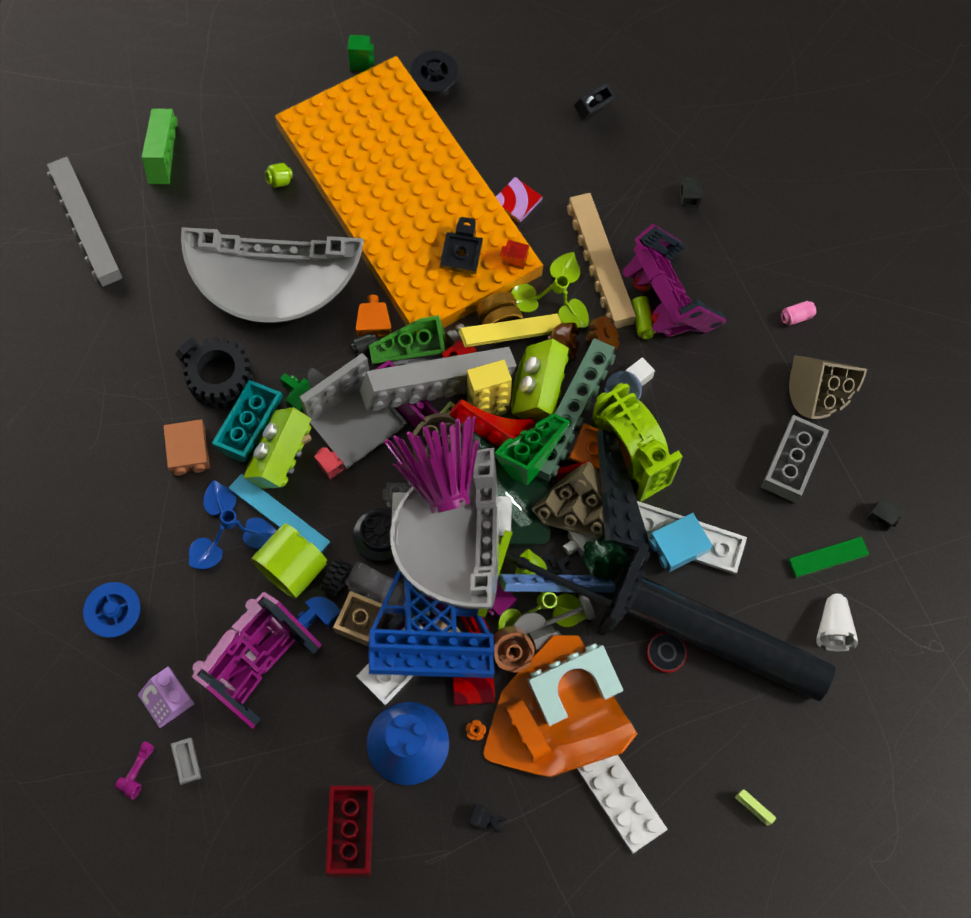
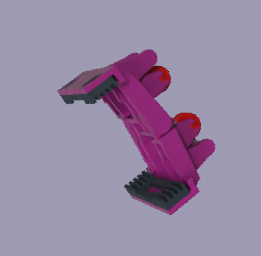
(228, 656)

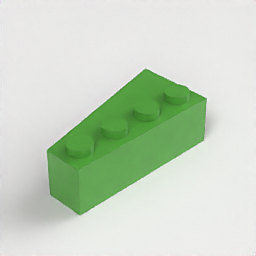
(159, 146)

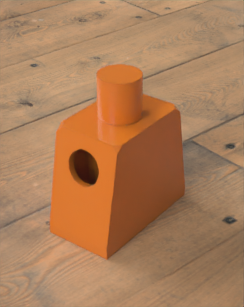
(373, 318)

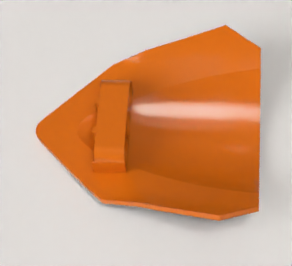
(590, 733)

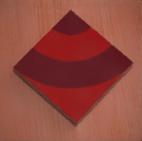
(473, 691)

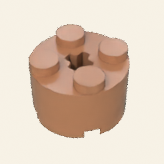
(523, 649)

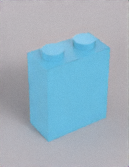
(680, 542)

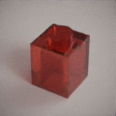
(515, 254)

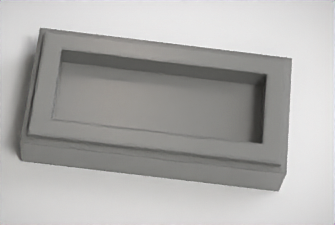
(186, 761)

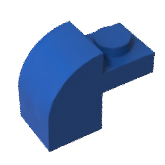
(321, 609)

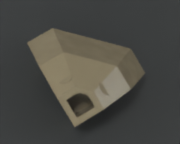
(574, 503)

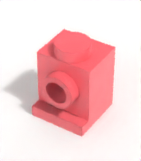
(329, 462)

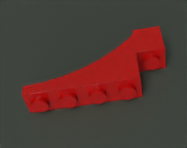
(489, 426)

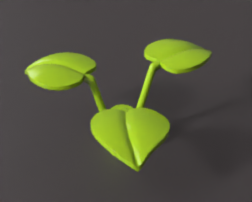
(565, 271)
(546, 600)

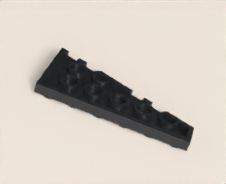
(620, 508)

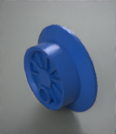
(111, 609)

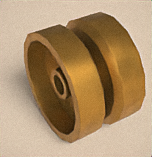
(498, 308)

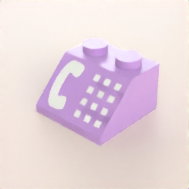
(165, 697)

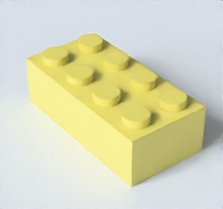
(490, 387)

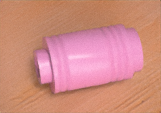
(798, 313)

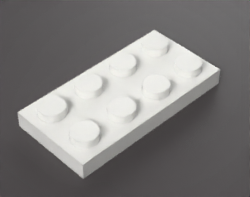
(384, 686)

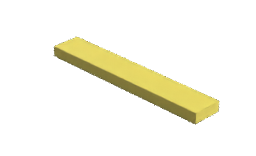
(509, 330)

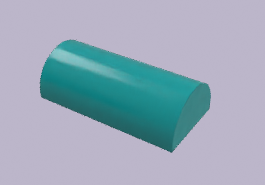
(247, 421)

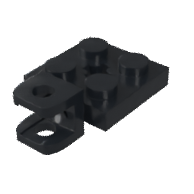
(464, 240)

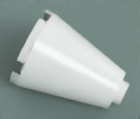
(837, 626)

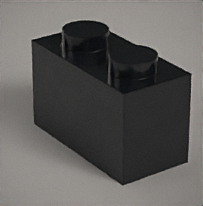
(595, 101)

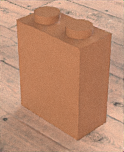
(186, 447)

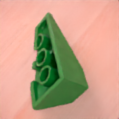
(528, 452)

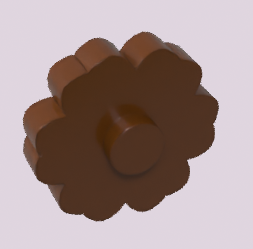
(604, 331)

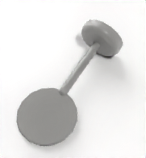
(533, 621)

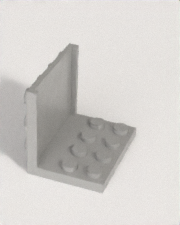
(341, 417)

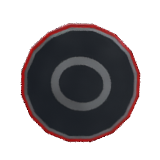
(666, 652)

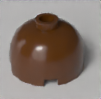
(566, 334)

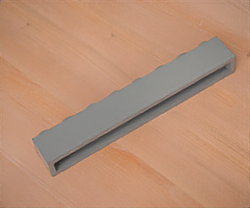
(84, 221)

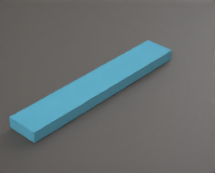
(276, 511)

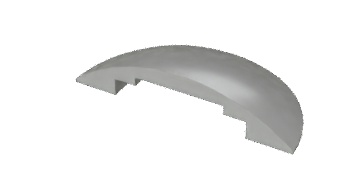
(268, 277)
(456, 550)

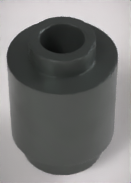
(361, 343)

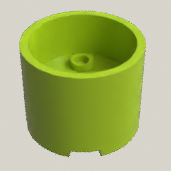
(289, 561)

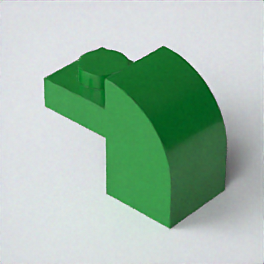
(296, 388)

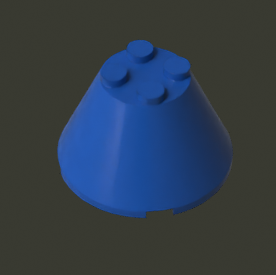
(407, 743)

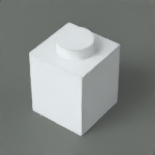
(642, 371)

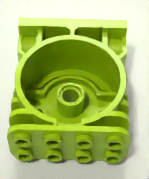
(633, 423)

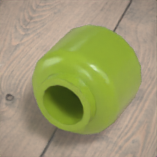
(278, 175)

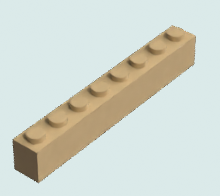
(601, 260)

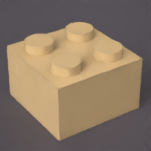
(358, 618)

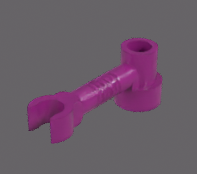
(128, 785)

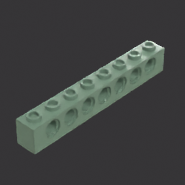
(599, 352)

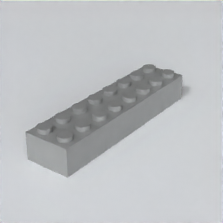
(426, 379)

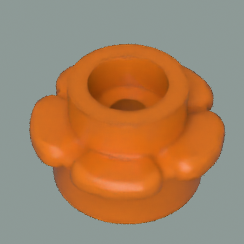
(475, 735)

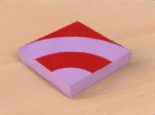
(518, 199)

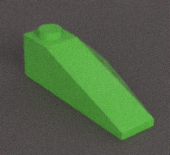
(406, 344)

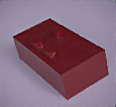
(350, 831)

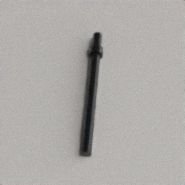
(524, 563)

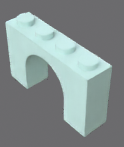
(545, 683)

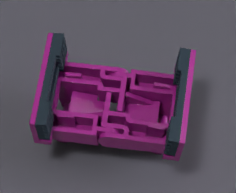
(653, 270)

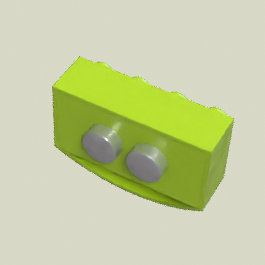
(539, 380)
(277, 448)

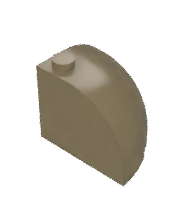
(822, 386)

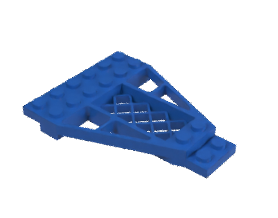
(427, 651)

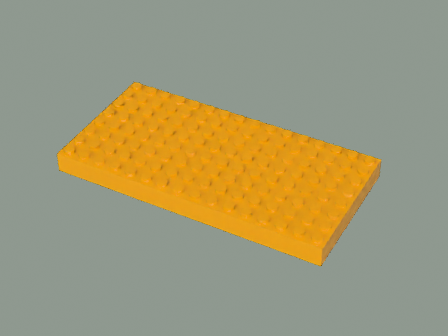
(402, 186)

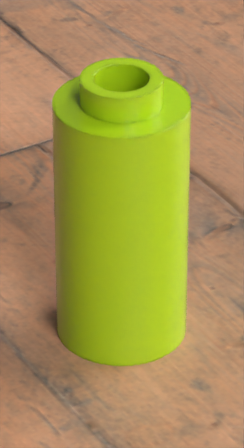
(643, 318)

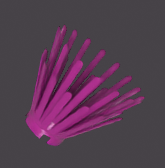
(445, 476)

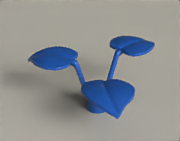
(217, 500)

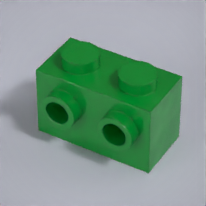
(360, 53)

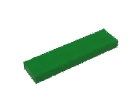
(828, 557)

